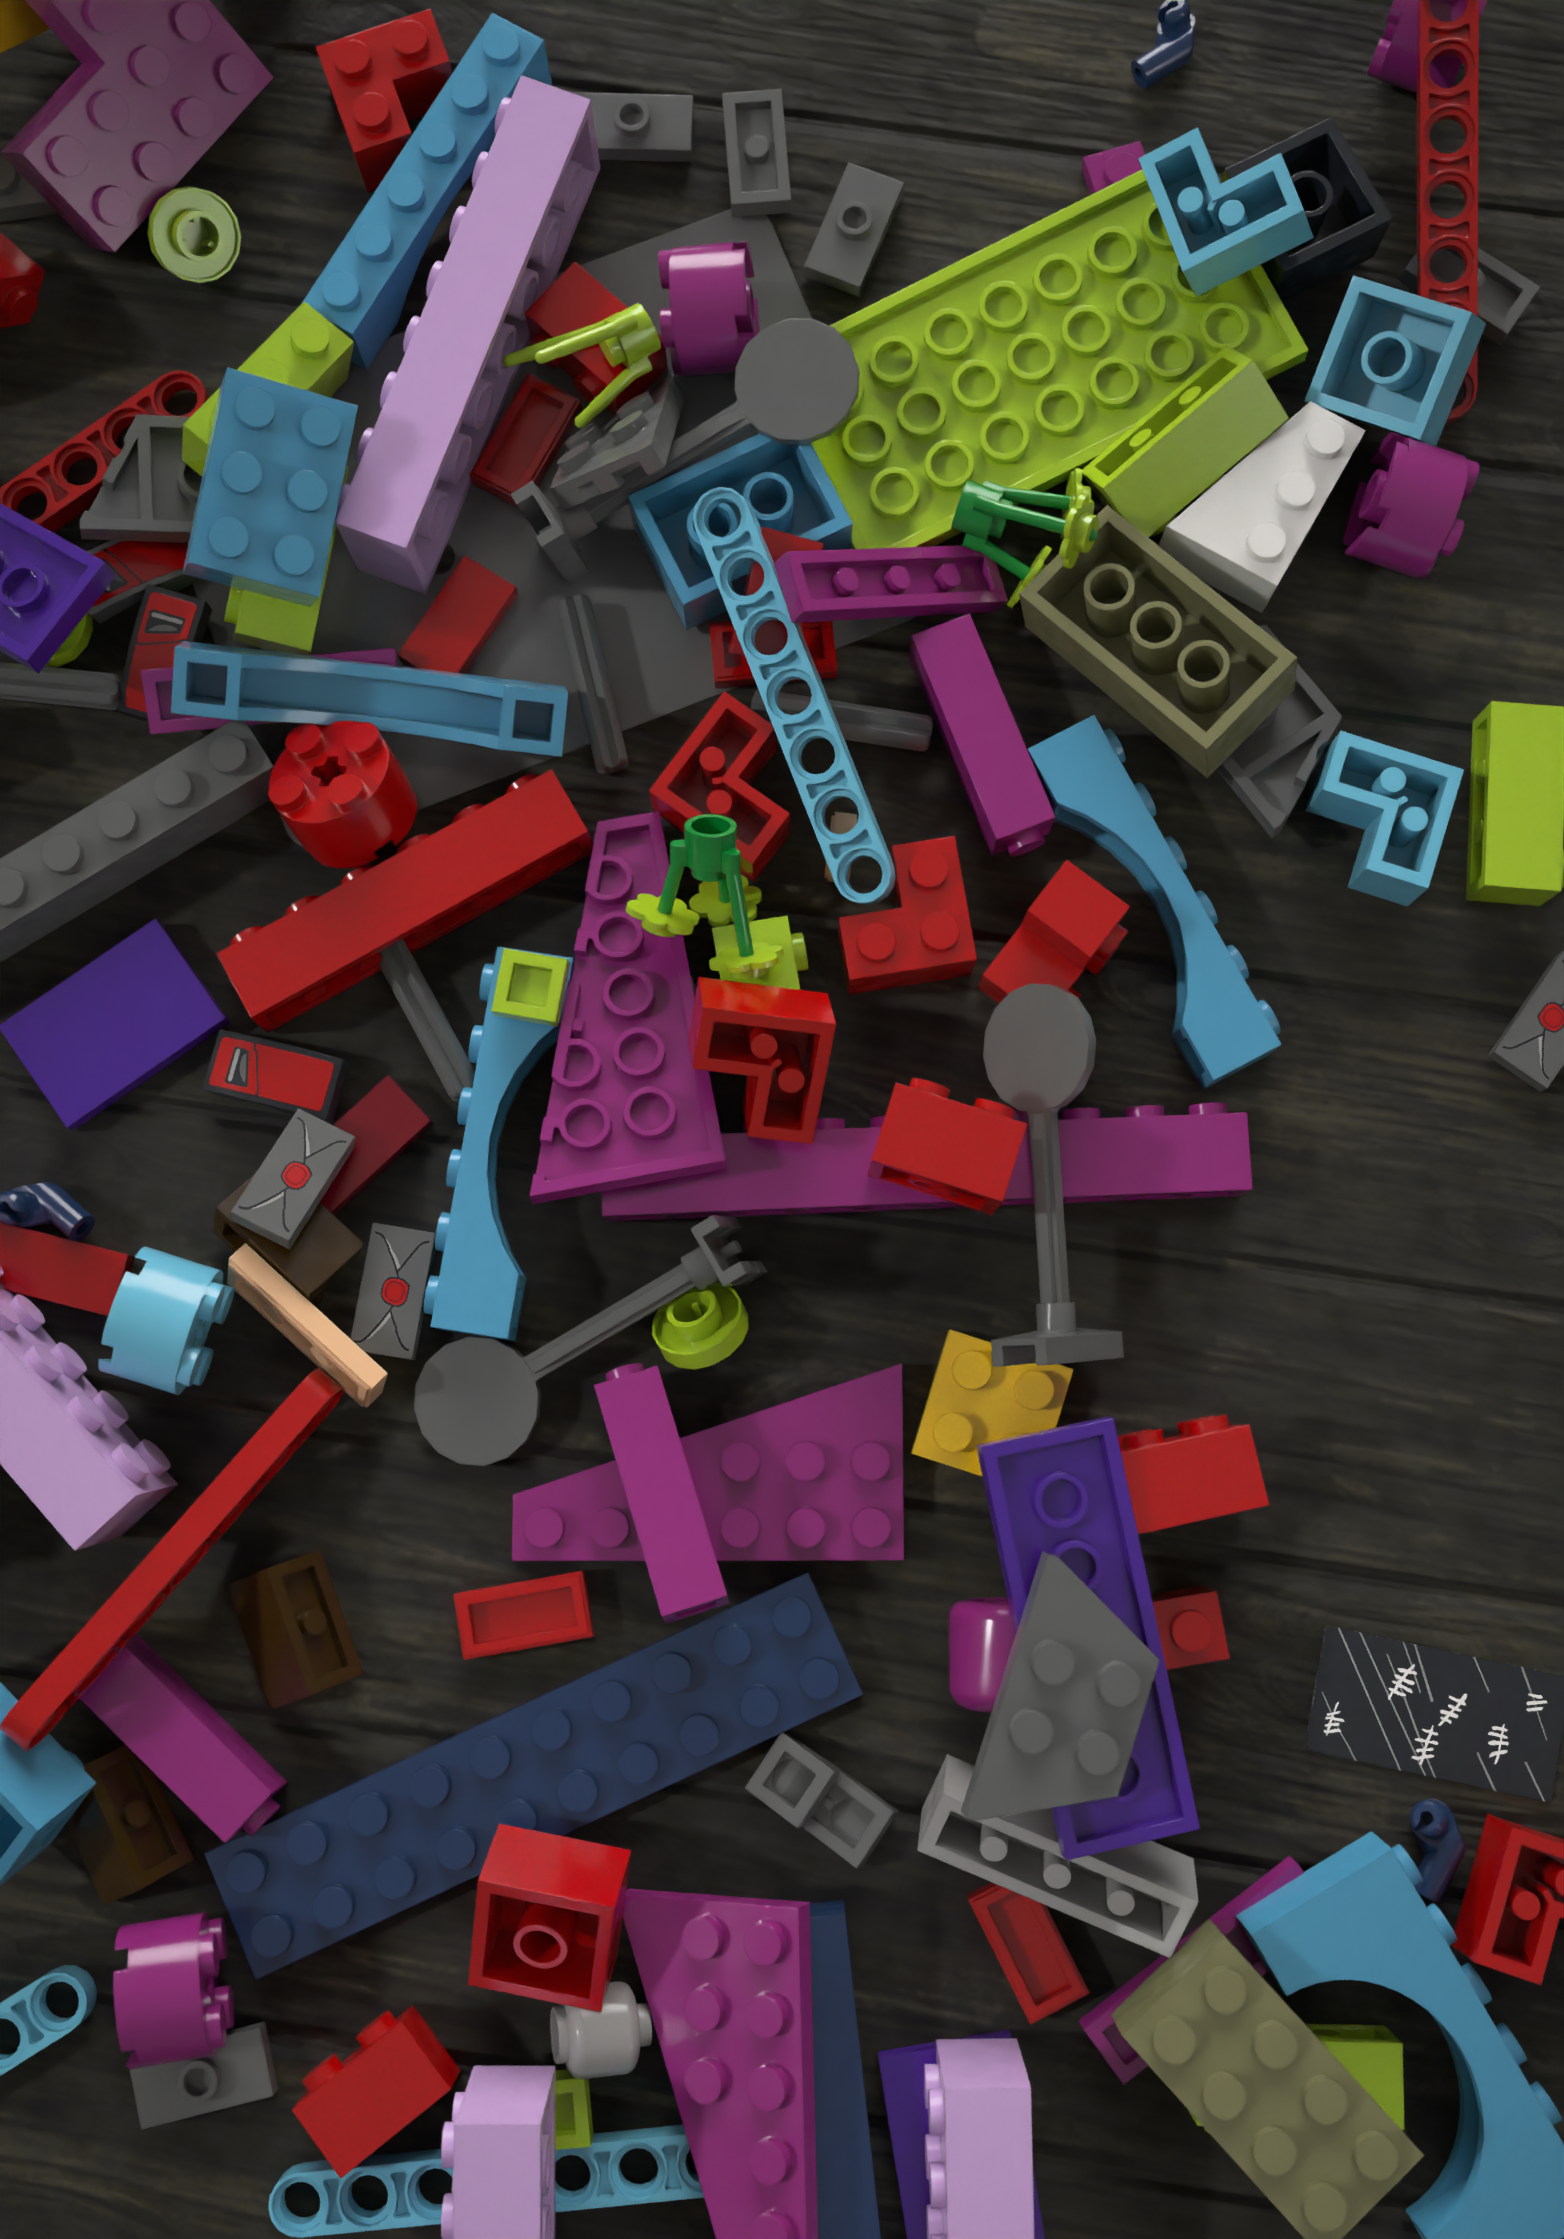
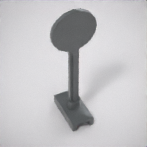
(789, 386)
(1039, 1061)
(484, 1397)

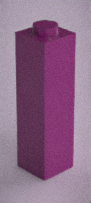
(981, 736)
(660, 1492)
(185, 1741)

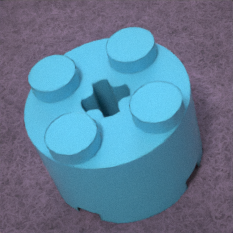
(163, 1322)

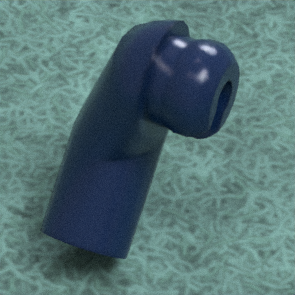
(1173, 44)
(44, 1205)
(1440, 1845)

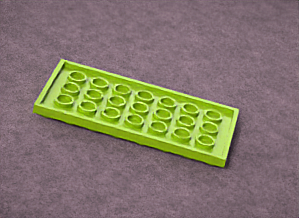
(1031, 362)

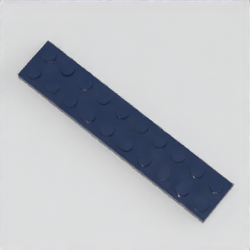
(534, 1769)

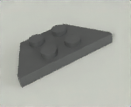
(631, 438)
(146, 487)
(1282, 753)
(1062, 1704)

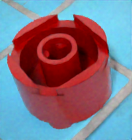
(342, 792)

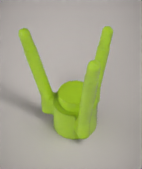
(623, 338)

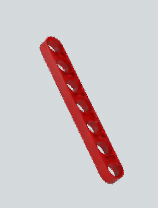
(1456, 169)
(95, 443)
(170, 1561)

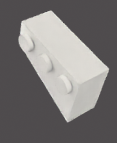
(1262, 509)

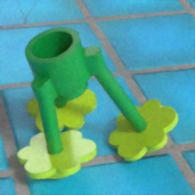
(987, 507)
(723, 896)

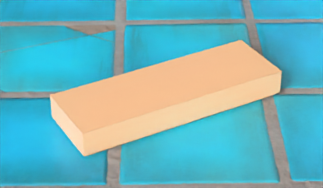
(305, 1326)

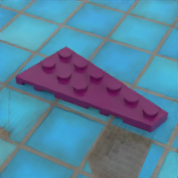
(622, 1069)
(771, 1486)
(737, 2040)

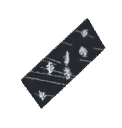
(1437, 1714)

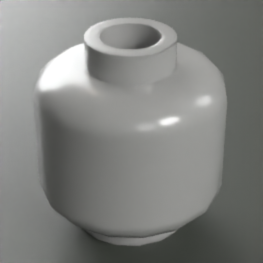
(603, 2041)

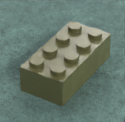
(1160, 643)
(1265, 2086)

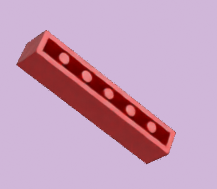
(412, 896)

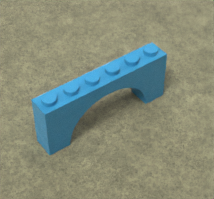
(1368, 1923)

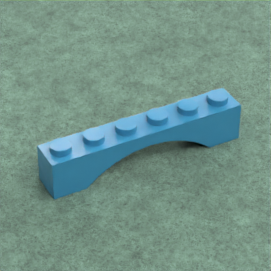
(378, 258)
(398, 699)
(1216, 1013)
(479, 1277)

